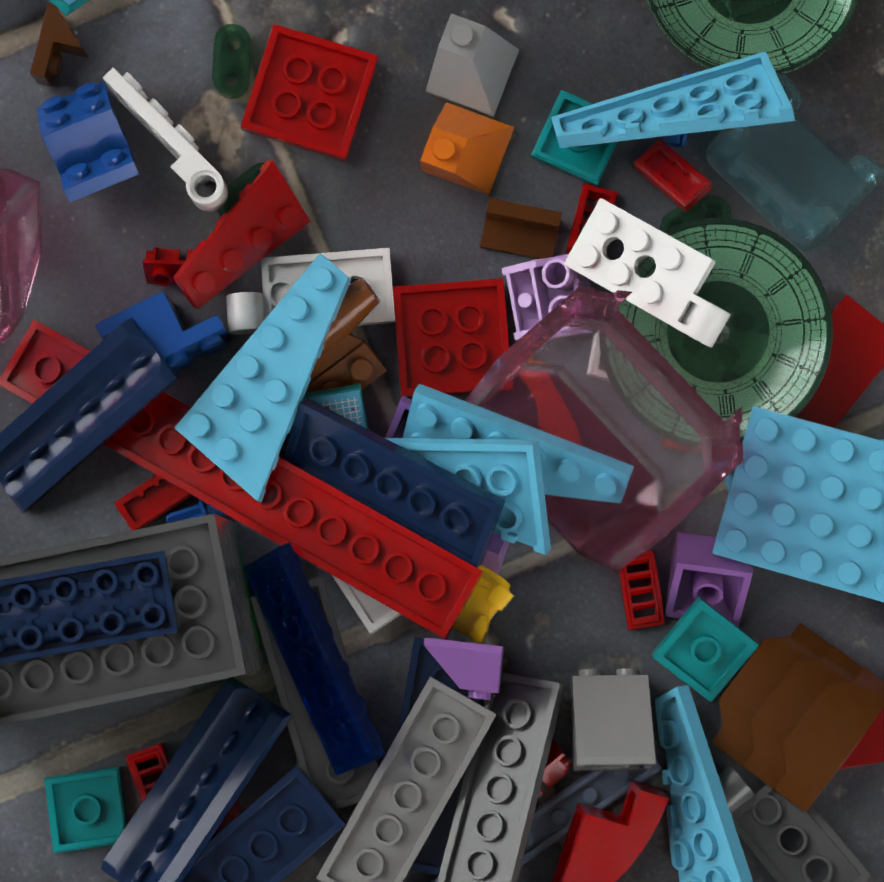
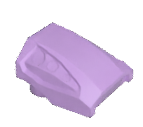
(538, 288)

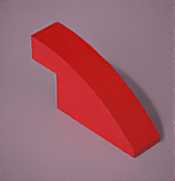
(606, 844)

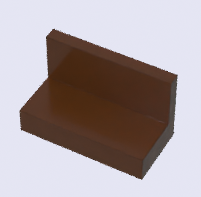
(520, 229)

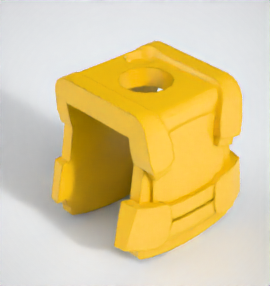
(488, 597)

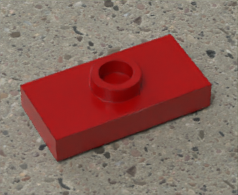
(672, 175)
(150, 502)

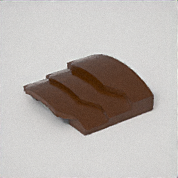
(797, 714)

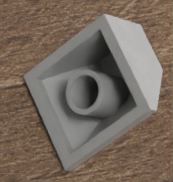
(471, 66)

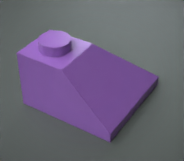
(703, 574)
(469, 665)

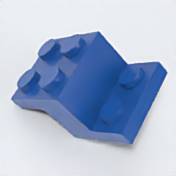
(86, 140)
(167, 332)

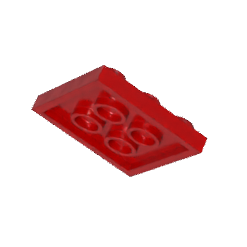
(309, 92)
(449, 333)

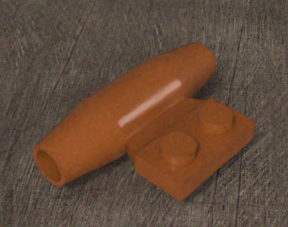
(345, 356)

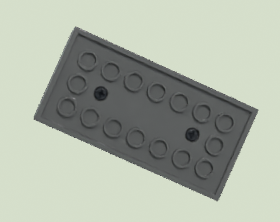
(212, 612)

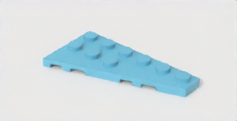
(708, 100)
(258, 393)
(566, 466)
(503, 468)
(699, 819)

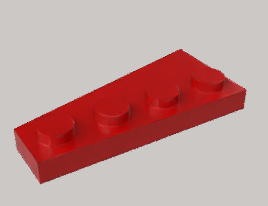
(244, 236)

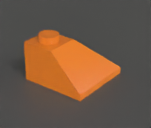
(466, 148)

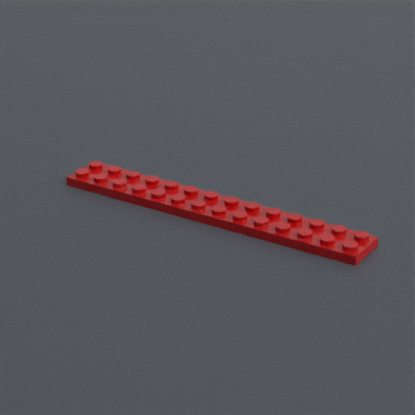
(296, 508)

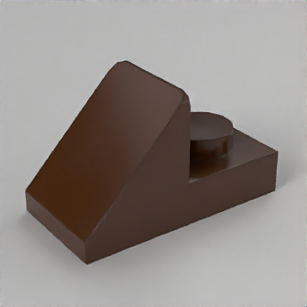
(53, 39)

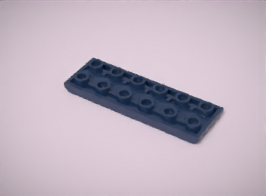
(81, 413)
(85, 607)
(197, 787)

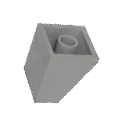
(611, 721)

